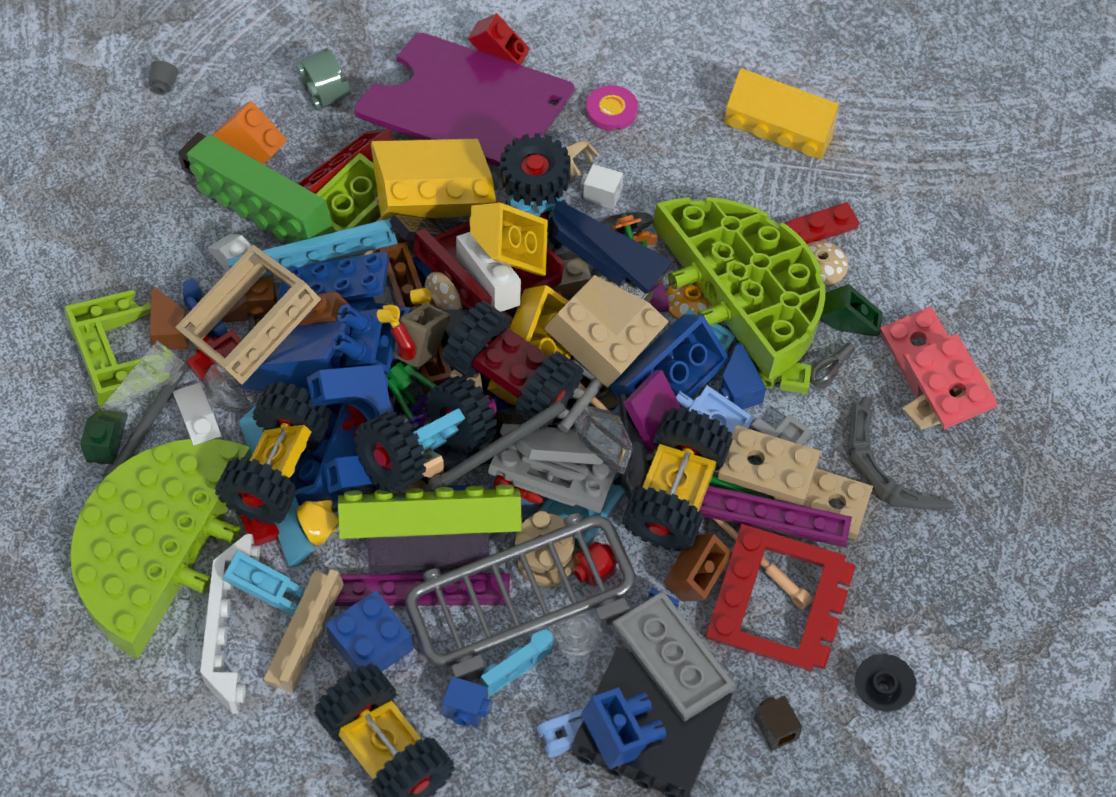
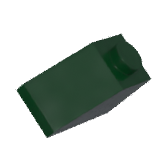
(851, 312)
(103, 436)

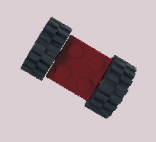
(489, 347)

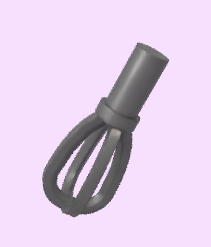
(836, 360)

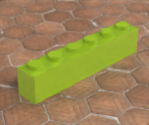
(429, 512)

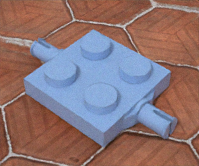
(717, 407)

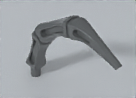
(864, 460)

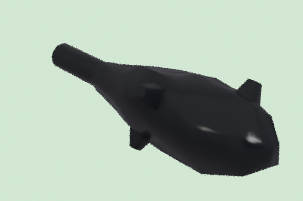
(639, 460)

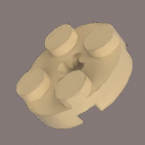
(538, 525)

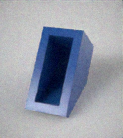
(741, 380)

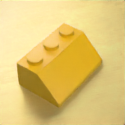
(511, 236)

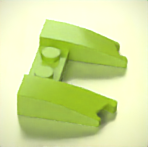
(88, 326)

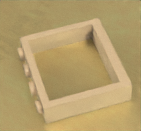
(268, 332)

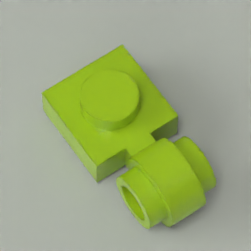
(793, 380)

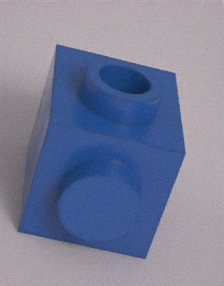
(466, 702)

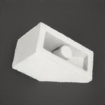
(228, 247)

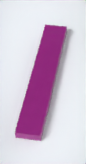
(776, 516)
(395, 587)

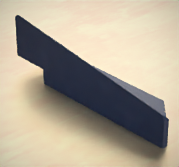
(608, 249)

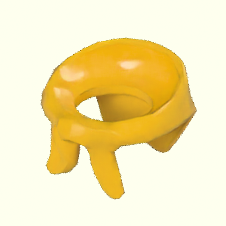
(317, 520)

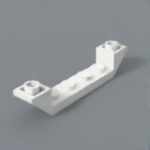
(223, 685)

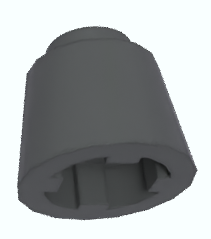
(162, 76)

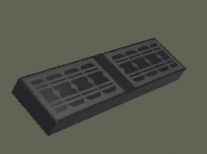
(408, 225)

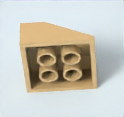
(605, 328)

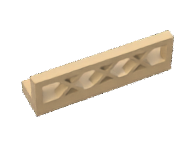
(304, 630)

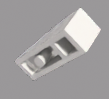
(196, 414)

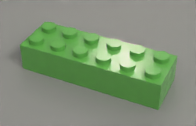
(258, 192)

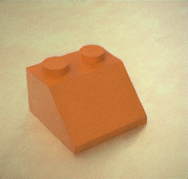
(251, 133)

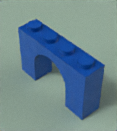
(365, 390)

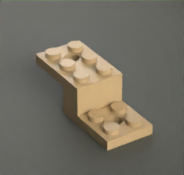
(792, 475)

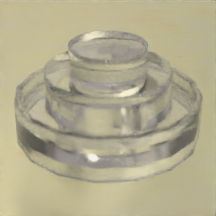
(576, 635)

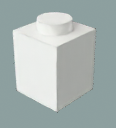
(602, 186)

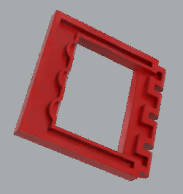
(738, 586)

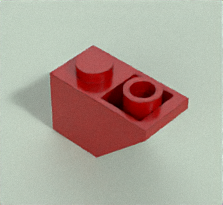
(498, 39)

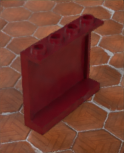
(440, 256)

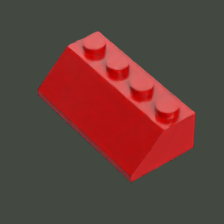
(323, 174)

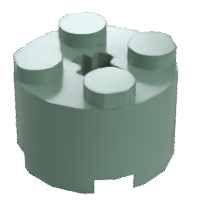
(323, 78)

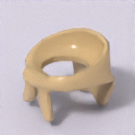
(573, 150)

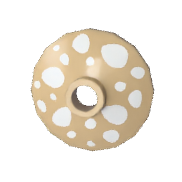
(835, 264)
(443, 292)

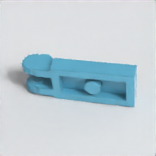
(262, 582)
(518, 662)

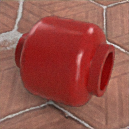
(603, 559)

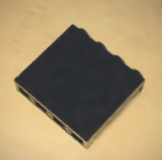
(665, 764)

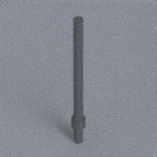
(145, 424)
(494, 448)

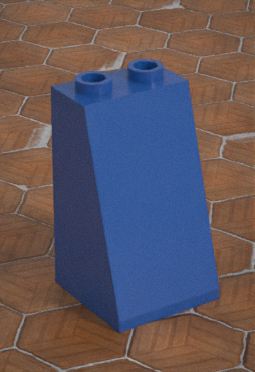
(299, 356)

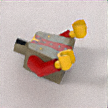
(419, 331)

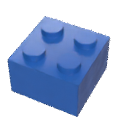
(369, 634)

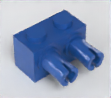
(369, 339)
(615, 727)

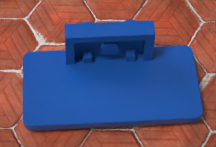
(349, 277)

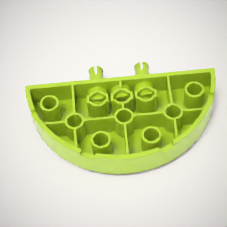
(750, 271)
(146, 534)

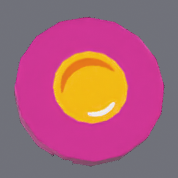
(612, 107)

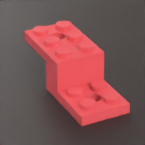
(938, 367)

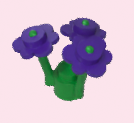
(398, 381)

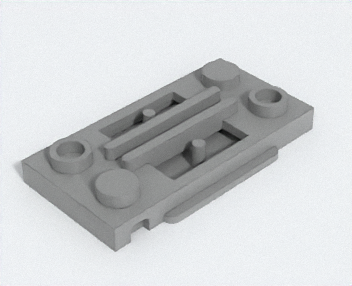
(561, 481)

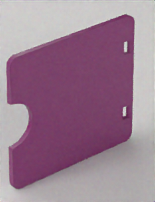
(465, 96)

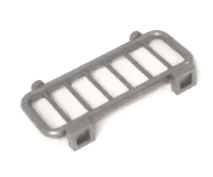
(472, 667)

